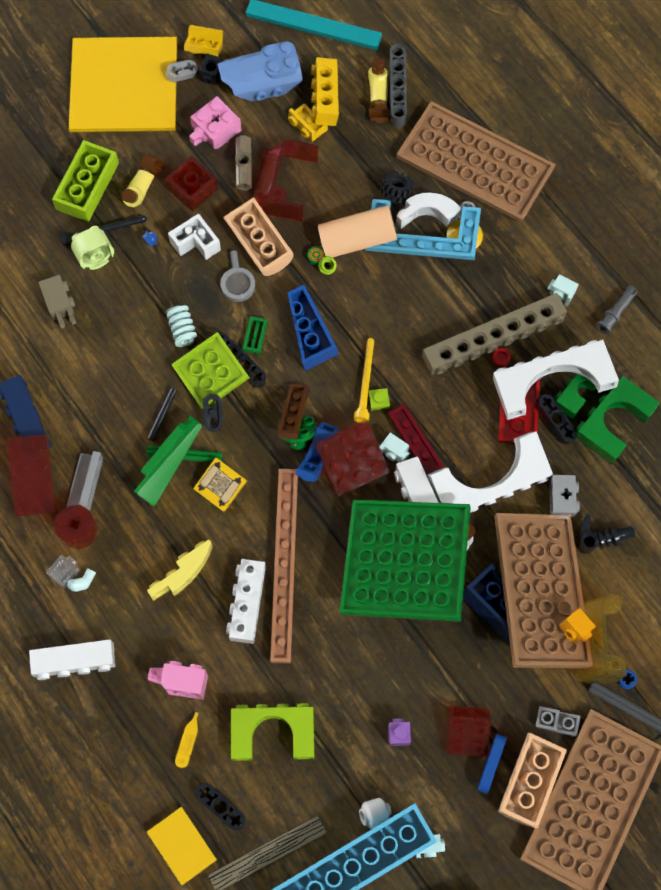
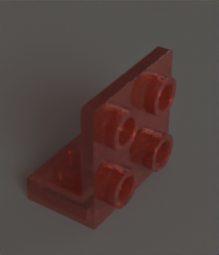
(468, 731)

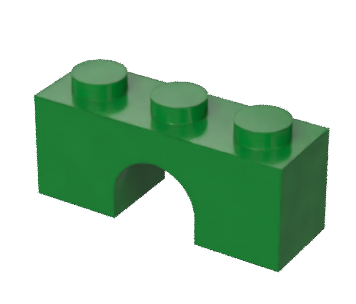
(570, 400)

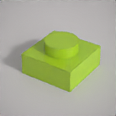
(379, 399)

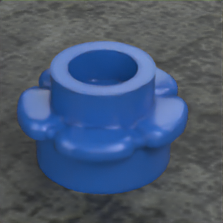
(150, 238)

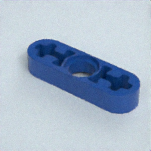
(491, 763)

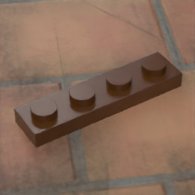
(293, 411)

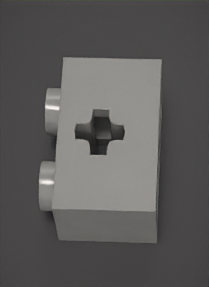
(563, 485)

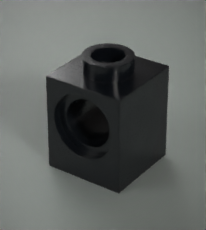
(210, 63)

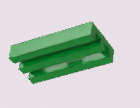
(252, 349)

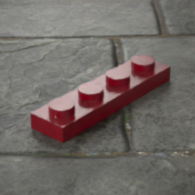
(415, 439)

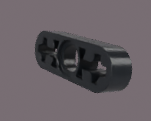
(559, 433)
(205, 800)

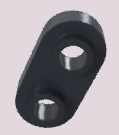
(212, 411)

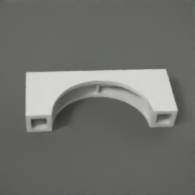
(587, 360)
(528, 467)

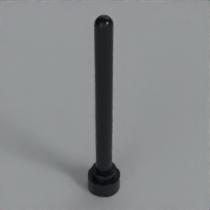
(67, 236)

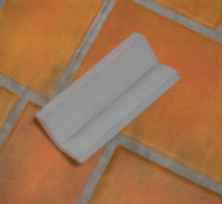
(85, 480)

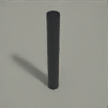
(162, 414)

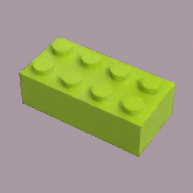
(85, 181)

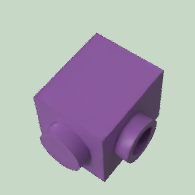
(399, 733)

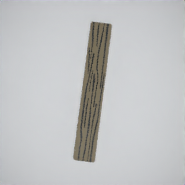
(267, 854)

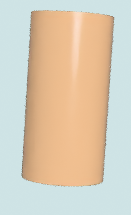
(357, 231)
(259, 237)
(532, 781)

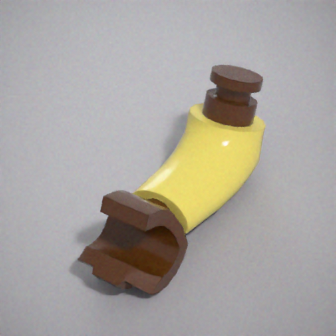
(378, 91)
(140, 183)

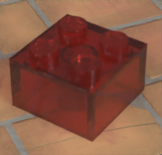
(192, 183)

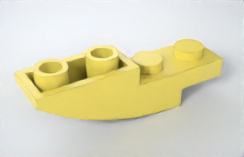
(189, 567)

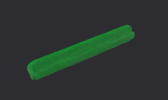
(191, 455)

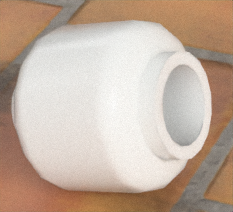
(374, 812)

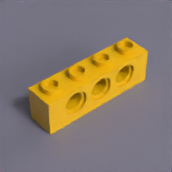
(325, 91)

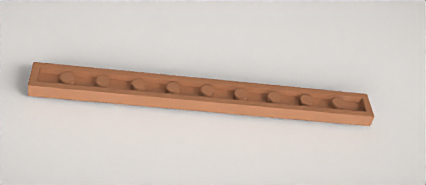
(284, 567)

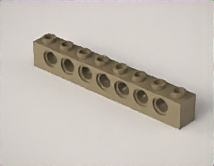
(551, 305)

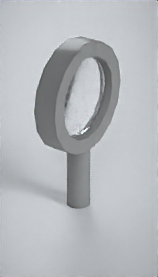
(237, 283)

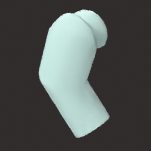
(81, 583)

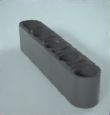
(397, 92)

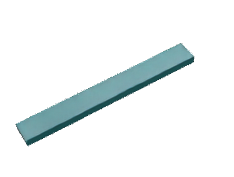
(314, 24)

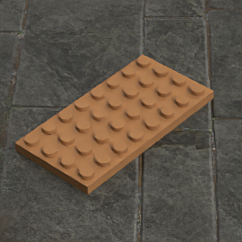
(476, 161)
(540, 589)
(593, 804)

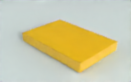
(181, 846)

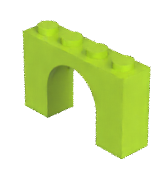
(245, 720)

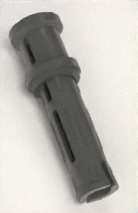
(612, 315)

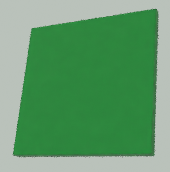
(406, 560)

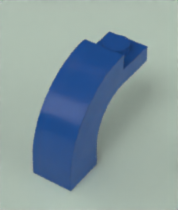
(312, 465)

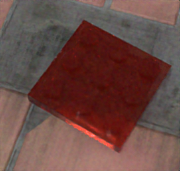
(352, 458)

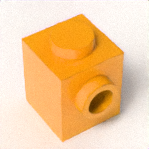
(577, 626)

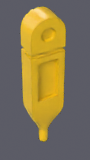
(187, 743)

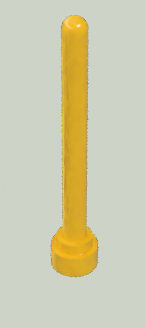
(362, 413)

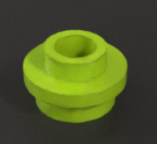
(332, 263)

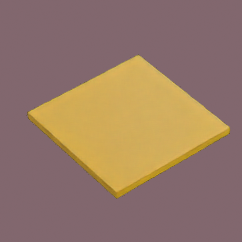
(122, 84)

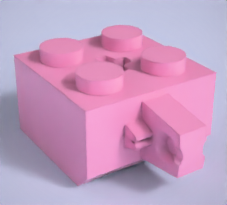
(214, 124)
(181, 680)

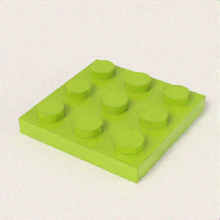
(210, 369)

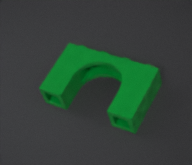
(594, 432)

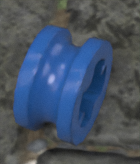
(634, 680)

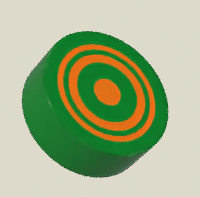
(314, 255)

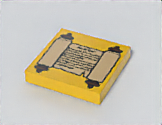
(220, 484)

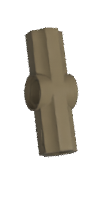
(243, 171)

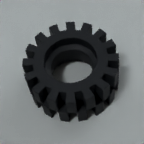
(396, 187)

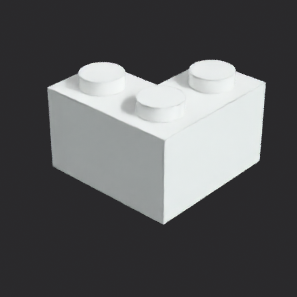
(194, 234)

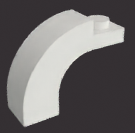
(429, 204)

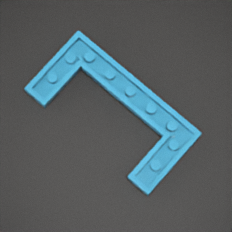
(459, 248)

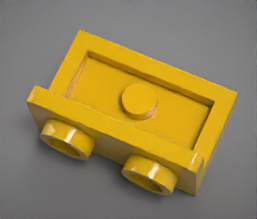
(204, 40)
(304, 121)

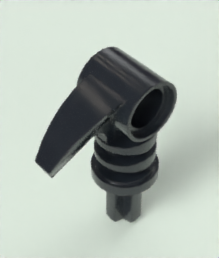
(599, 540)

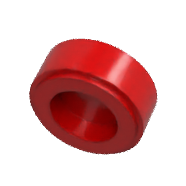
(501, 357)

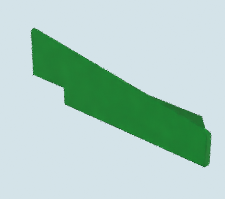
(166, 461)

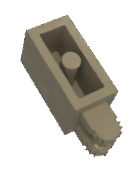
(57, 299)

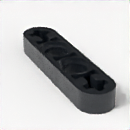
(243, 357)

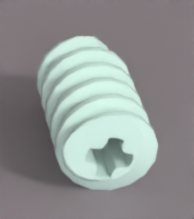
(181, 325)

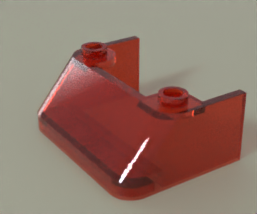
(273, 198)

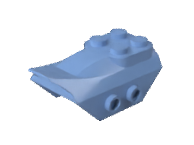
(262, 73)

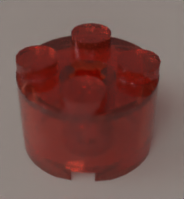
(71, 517)

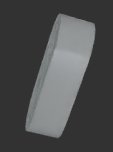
(180, 68)

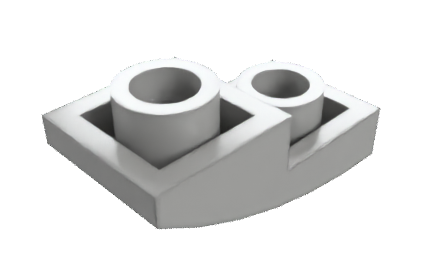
(558, 721)

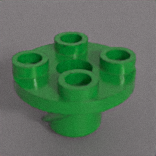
(306, 432)

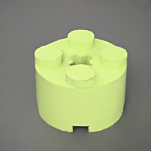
(92, 248)

